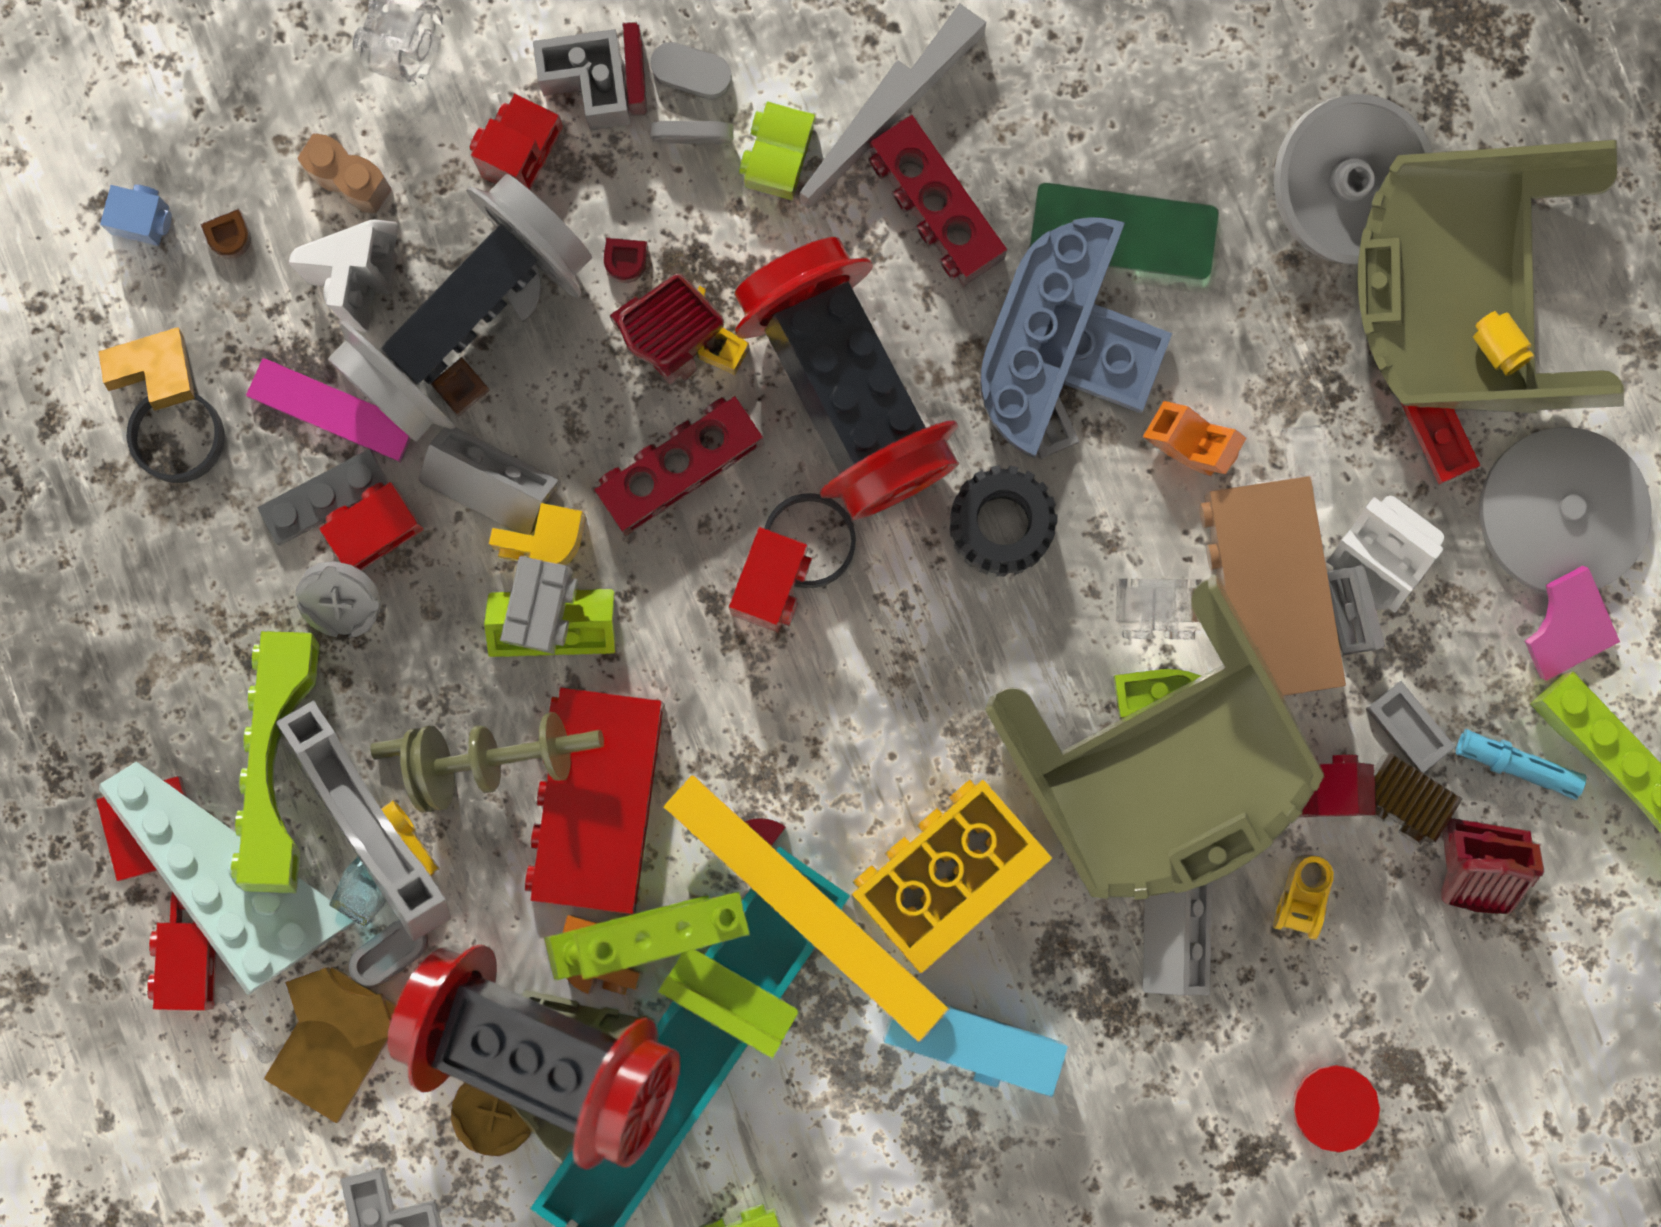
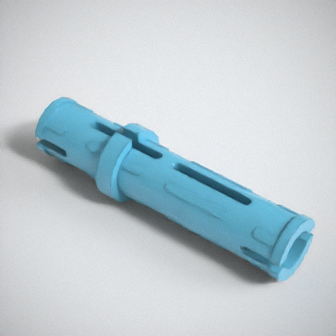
(1505, 758)

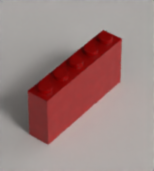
(599, 815)

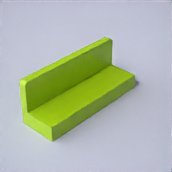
(589, 628)
(729, 1001)

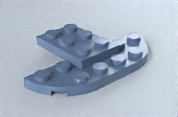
(1058, 336)

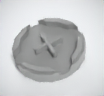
(338, 599)

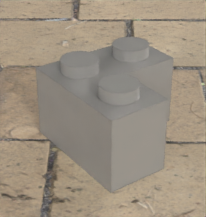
(587, 65)

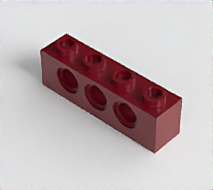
(910, 143)
(633, 511)

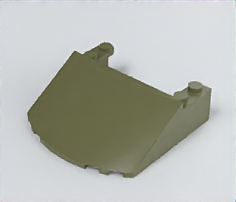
(1454, 245)
(1177, 784)

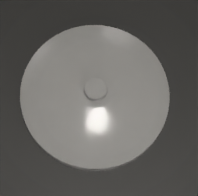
(1335, 166)
(1564, 505)

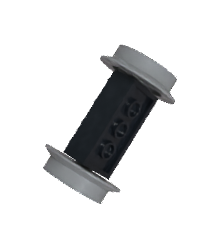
(523, 236)

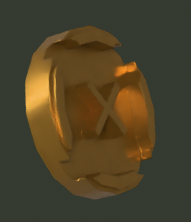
(486, 1122)

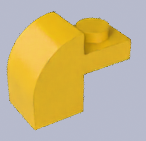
(554, 540)

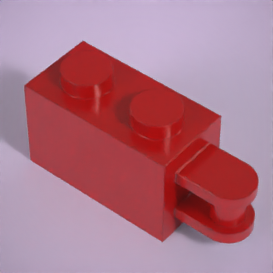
(183, 965)

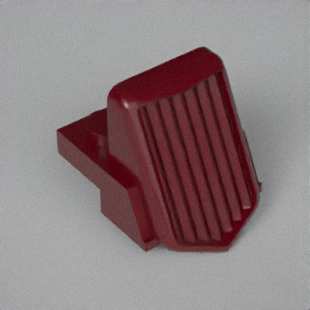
(668, 326)
(1488, 866)

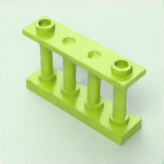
(646, 936)

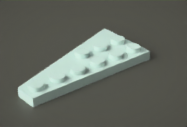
(193, 852)

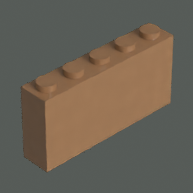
(1277, 578)

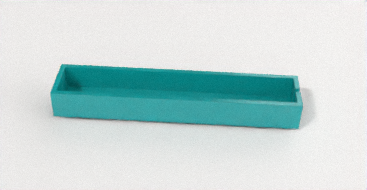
(707, 1054)

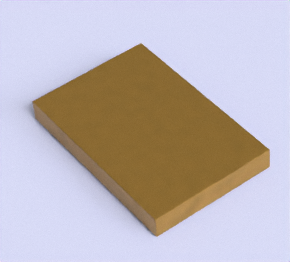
(321, 1064)

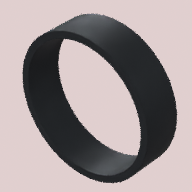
(206, 465)
(837, 507)

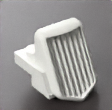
(351, 268)
(1394, 548)

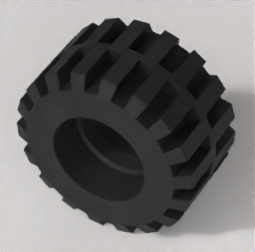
(1009, 485)

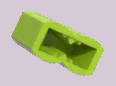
(778, 151)

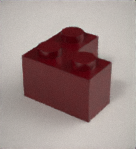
(1344, 790)

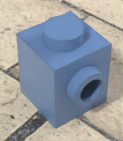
(136, 214)

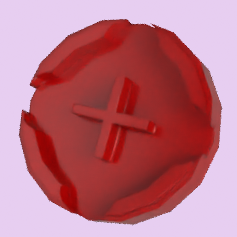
(1336, 1108)

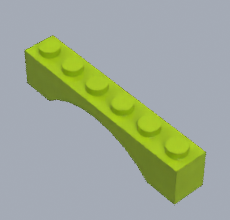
(284, 676)
(1597, 733)

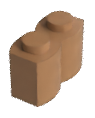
(338, 171)

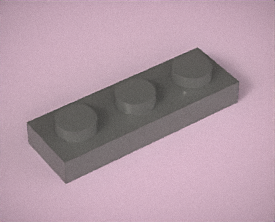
(313, 500)

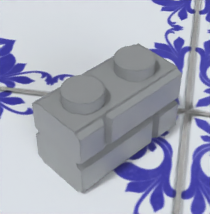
(539, 605)

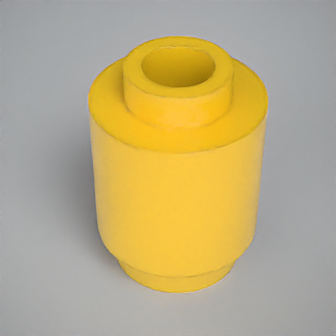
(1503, 342)

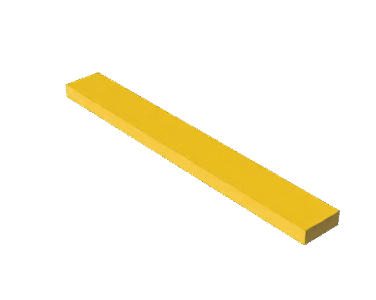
(806, 908)

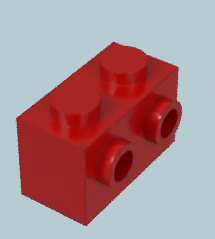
(371, 526)

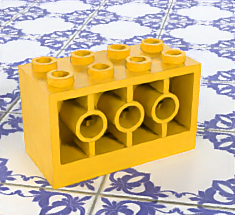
(978, 882)

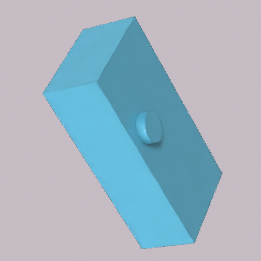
(988, 1049)

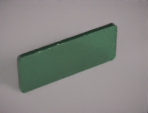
(1156, 235)

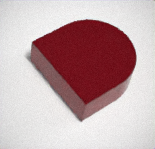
(625, 259)

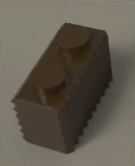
(1412, 800)

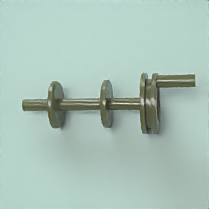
(430, 768)

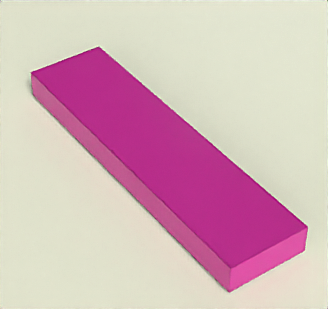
(327, 409)

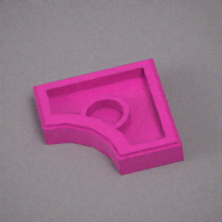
(1573, 626)

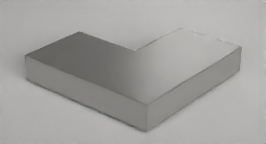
(371, 1204)

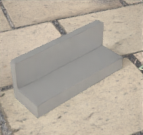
(486, 479)
(1178, 942)

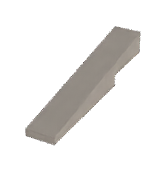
(894, 97)

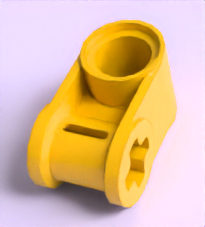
(1304, 899)

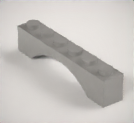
(362, 821)

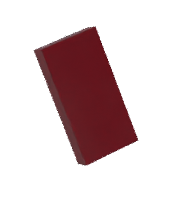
(634, 68)

